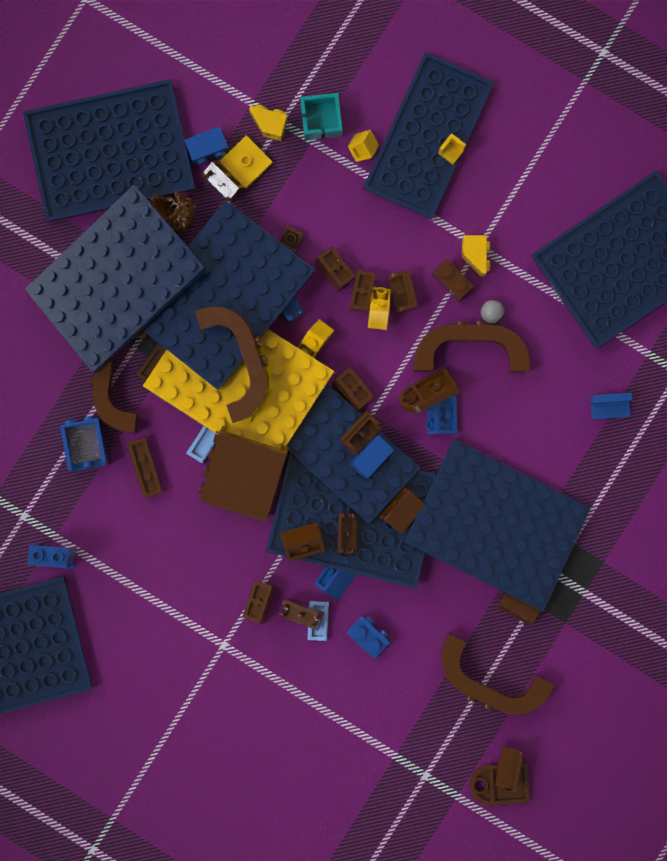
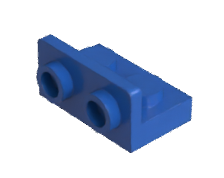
(442, 417)
(368, 636)

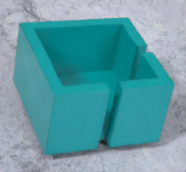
(321, 116)

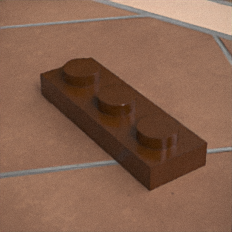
(144, 467)

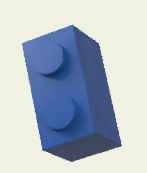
(207, 146)

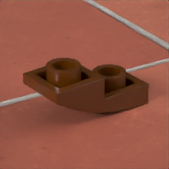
(291, 238)

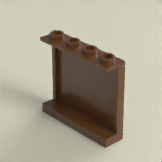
(242, 475)

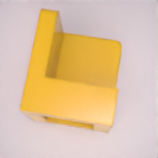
(363, 145)
(452, 149)

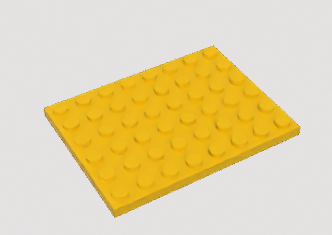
(294, 387)

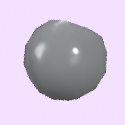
(492, 311)

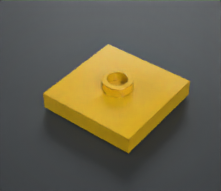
(246, 162)

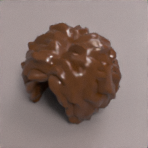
(177, 211)

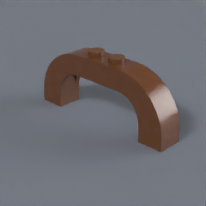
(480, 332)
(253, 358)
(102, 400)
(524, 703)

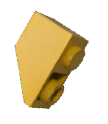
(270, 123)
(475, 252)
(379, 308)
(315, 338)

